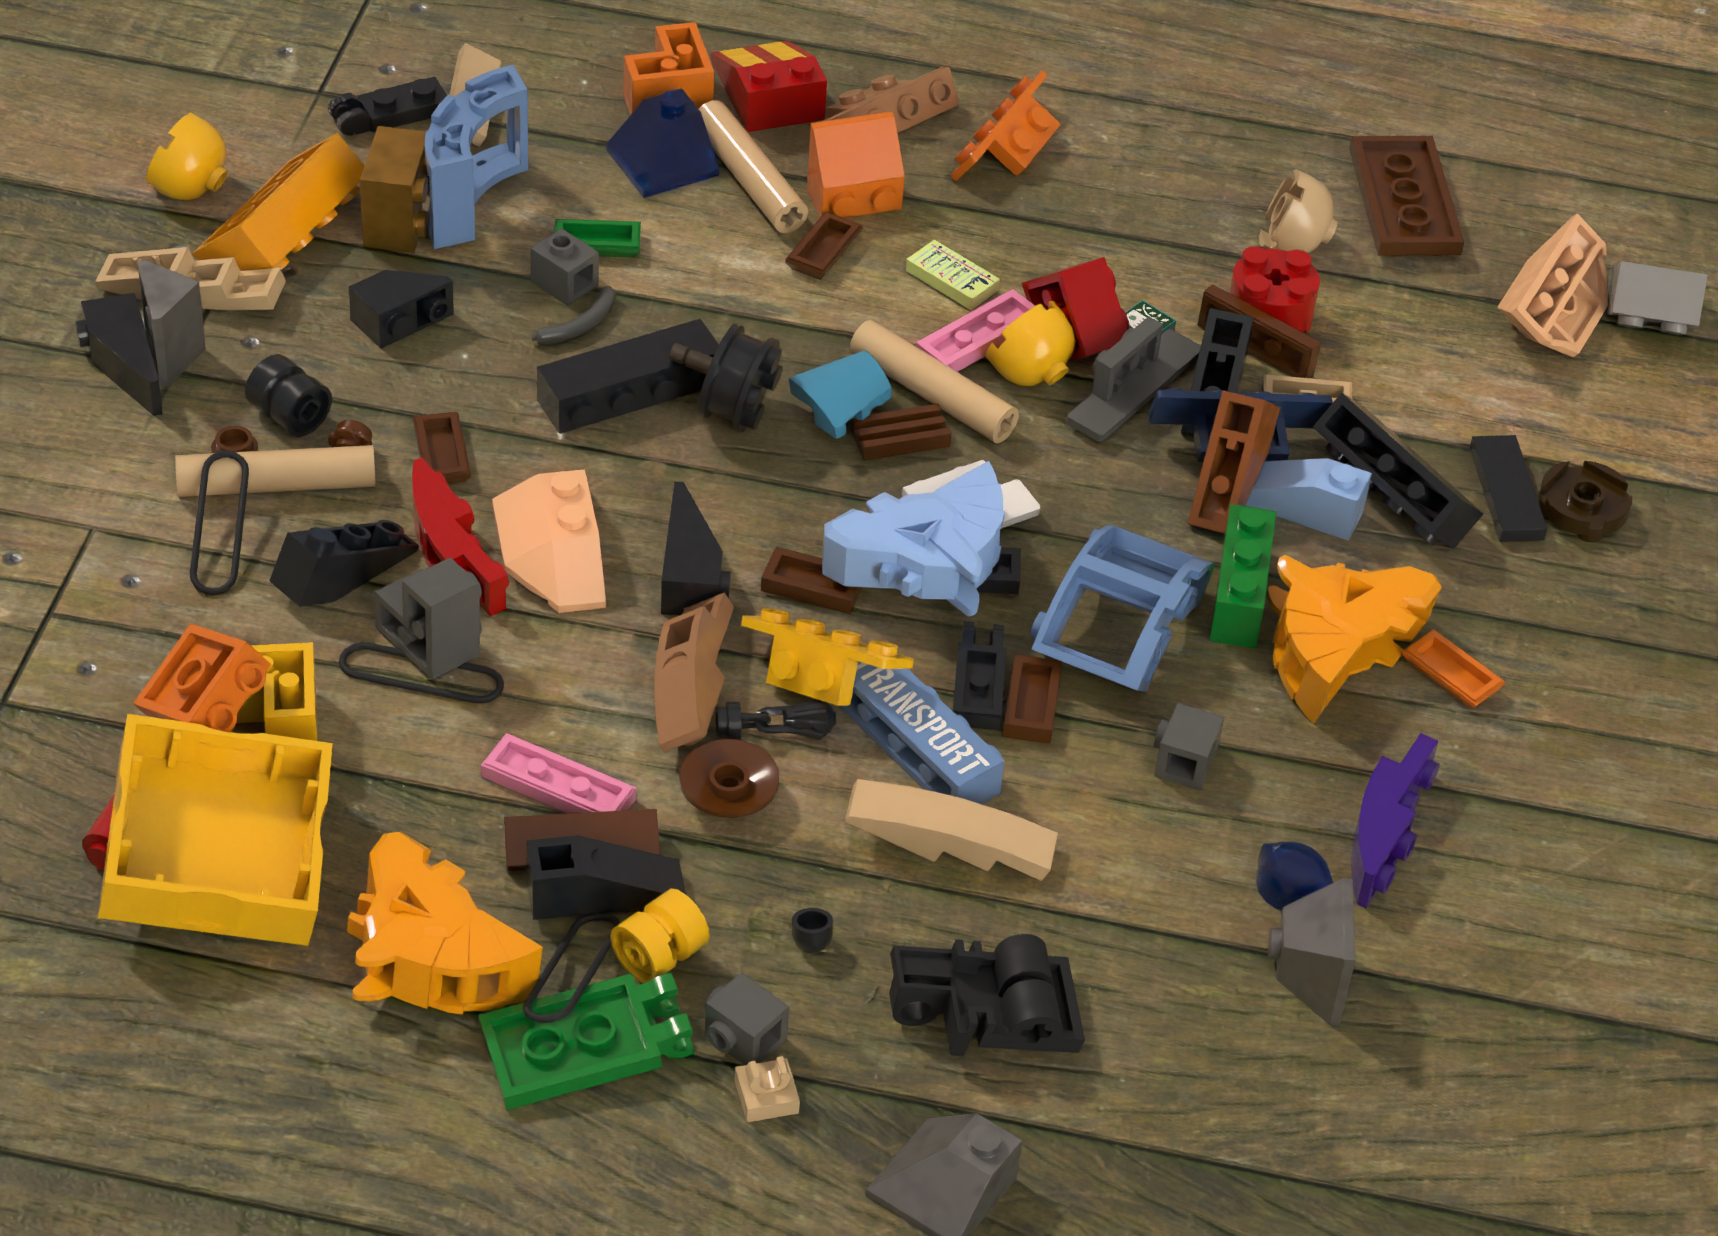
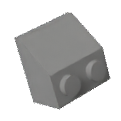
(1655, 296)

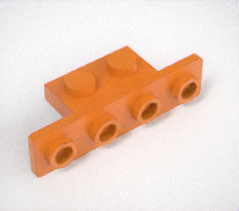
(1017, 133)

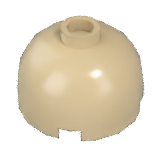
(1299, 215)

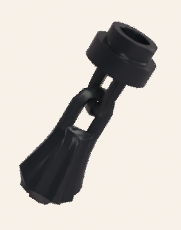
(808, 719)

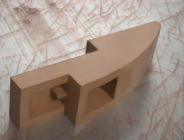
(686, 672)

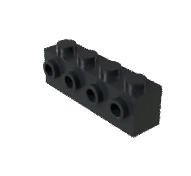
(1398, 471)

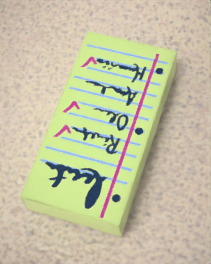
(952, 274)

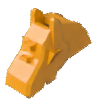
(1342, 624)
(431, 940)

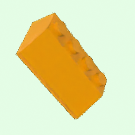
(288, 208)

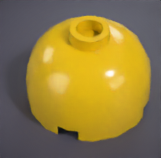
(190, 161)
(1034, 347)

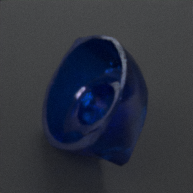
(1290, 872)

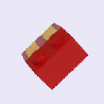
(772, 84)

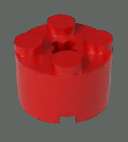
(1278, 284)

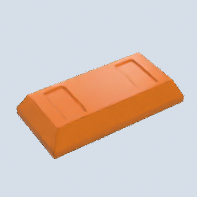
(1452, 669)

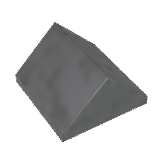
(171, 319)

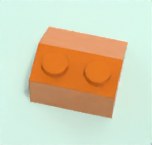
(855, 166)

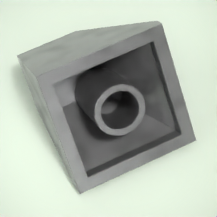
(1317, 949)
(949, 1174)

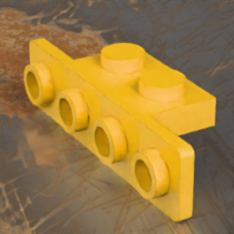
(816, 661)

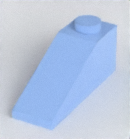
(1313, 494)

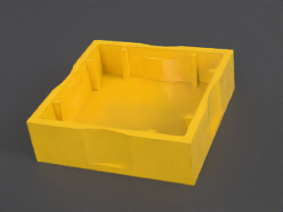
(216, 831)

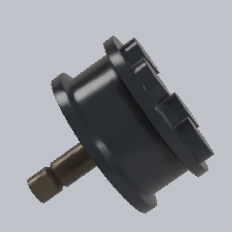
(735, 376)

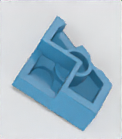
(842, 391)

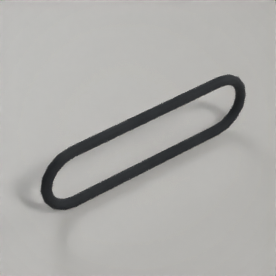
(239, 524)
(417, 687)
(553, 962)

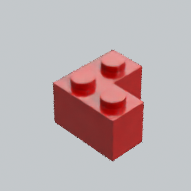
(1088, 302)

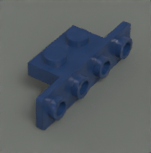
(1200, 410)

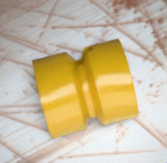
(660, 935)

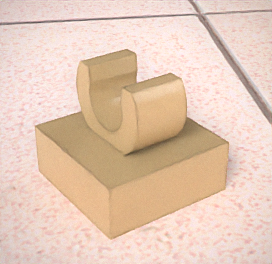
(767, 1089)

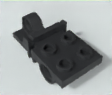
(1001, 996)

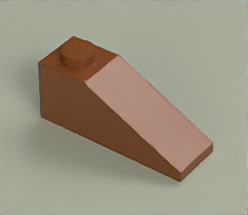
(1233, 458)

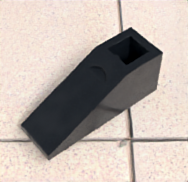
(333, 561)
(594, 876)

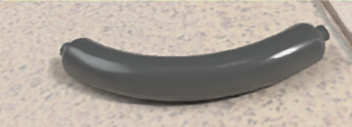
(579, 325)

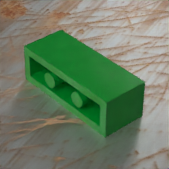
(1243, 576)

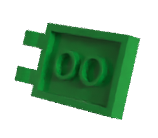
(600, 1041)

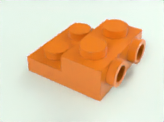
(204, 680)

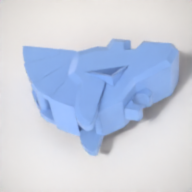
(922, 542)

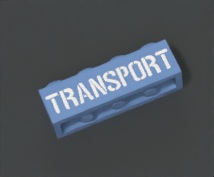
(924, 734)

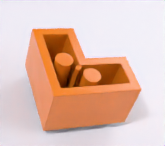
(677, 63)

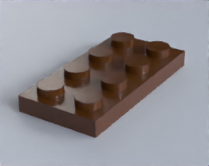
(1406, 196)

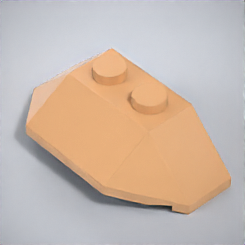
(1561, 289)
(552, 540)

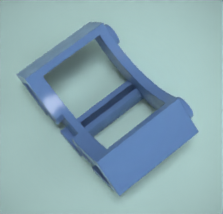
(453, 172)
(1138, 574)

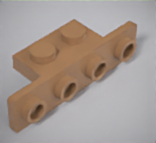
(908, 99)

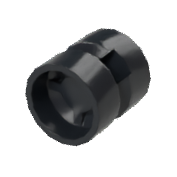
(288, 395)

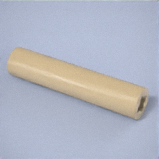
(753, 168)
(936, 382)
(280, 471)

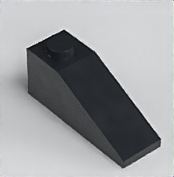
(120, 347)
(1221, 354)
(691, 557)

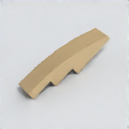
(219, 279)
(945, 823)

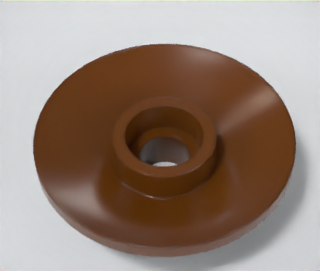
(729, 778)

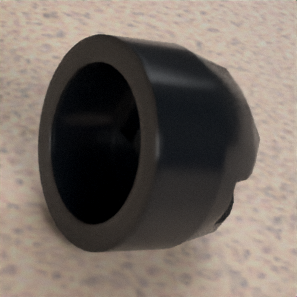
(812, 929)

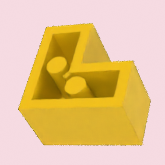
(289, 693)

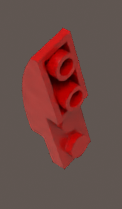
(446, 532)

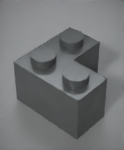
(433, 616)

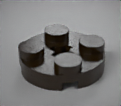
(1590, 520)

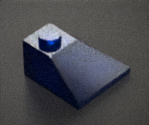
(664, 145)

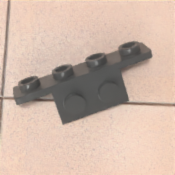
(1131, 376)

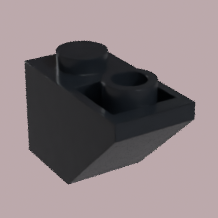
(399, 304)

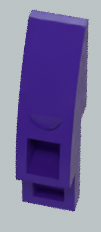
(1388, 817)

